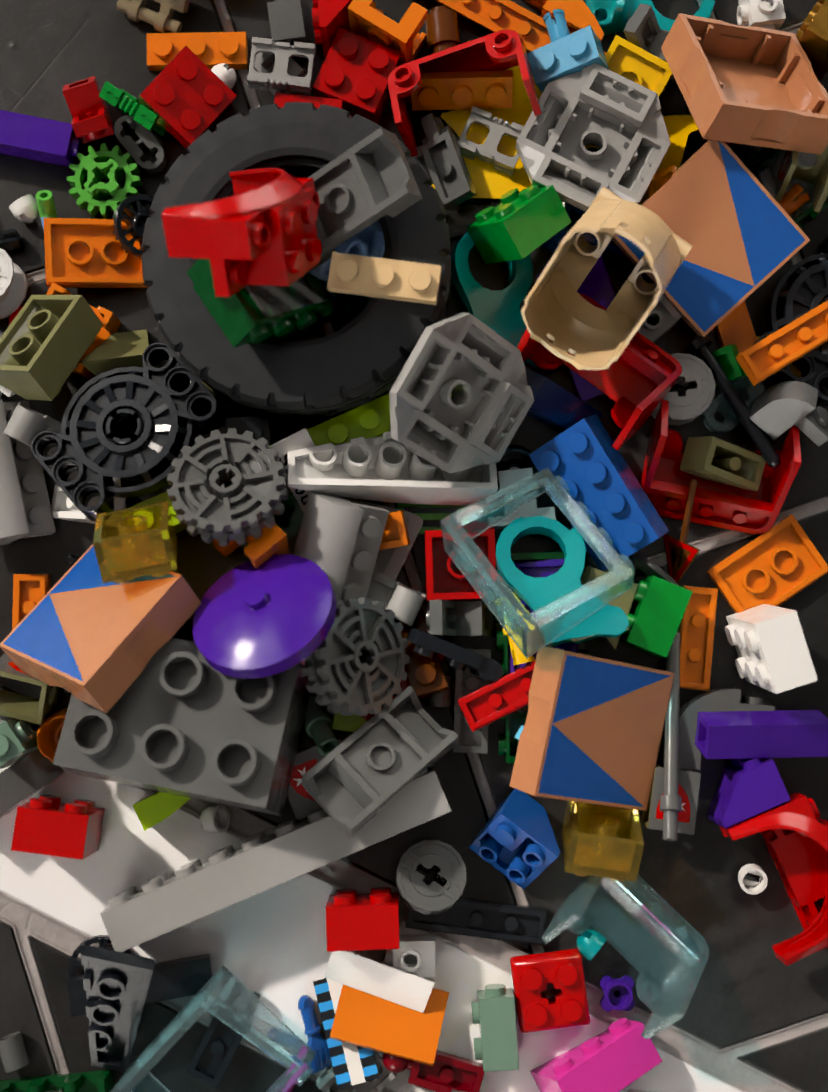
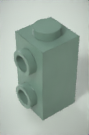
(16, 741)
(497, 1026)

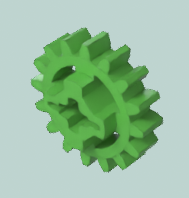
(107, 166)

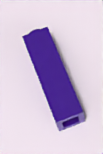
(38, 139)
(762, 734)

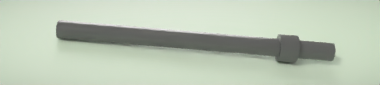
(670, 802)

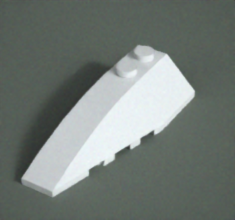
(385, 473)

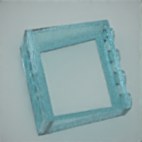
(543, 626)
(244, 1013)

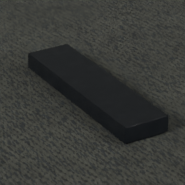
(485, 920)
(169, 981)

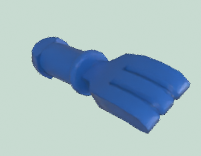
(315, 1041)

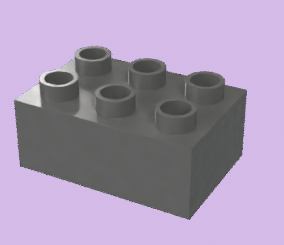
(193, 732)

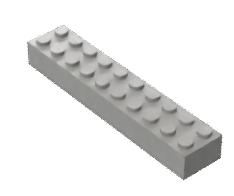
(261, 865)

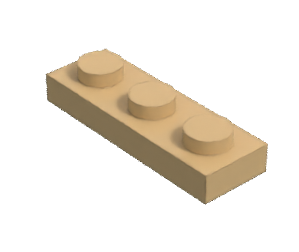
(384, 278)

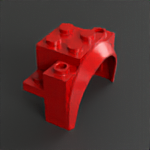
(252, 237)
(800, 853)

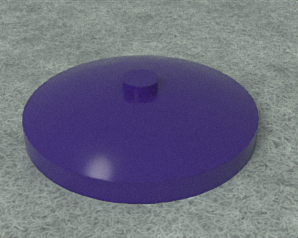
(264, 616)

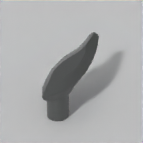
(648, 567)

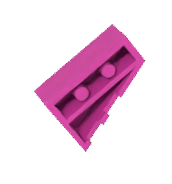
(601, 1063)

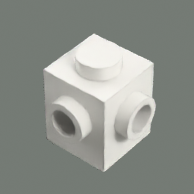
(761, 13)
(415, 955)

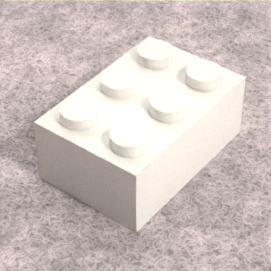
(770, 648)

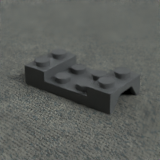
(362, 188)
(377, 762)

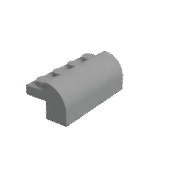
(23, 488)
(341, 541)

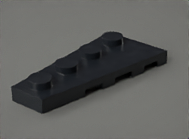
(115, 1001)

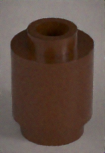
(442, 29)

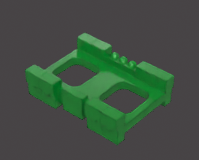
(129, 103)

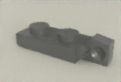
(445, 163)

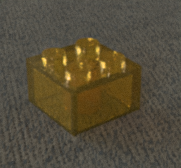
(135, 543)
(602, 841)

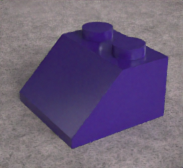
(746, 790)

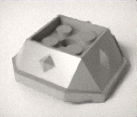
(599, 111)
(486, 401)

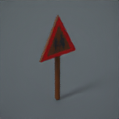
(678, 552)

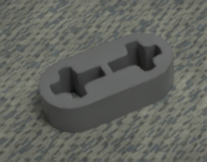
(146, 140)

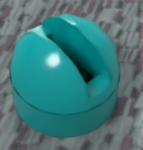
(590, 943)

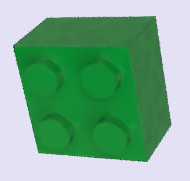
(518, 224)
(655, 616)

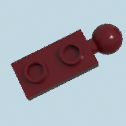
(446, 1073)

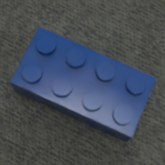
(604, 484)

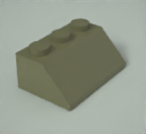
(46, 344)

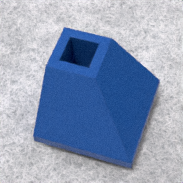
(517, 839)

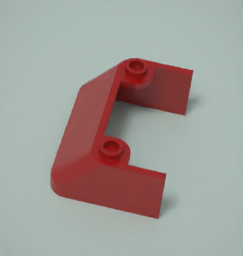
(488, 53)
(634, 381)
(715, 502)

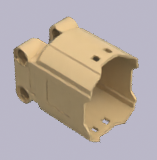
(571, 322)

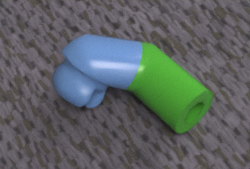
(45, 205)

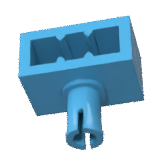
(566, 52)

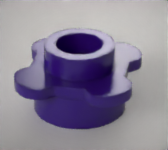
(624, 1000)

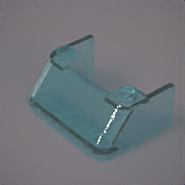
(646, 935)

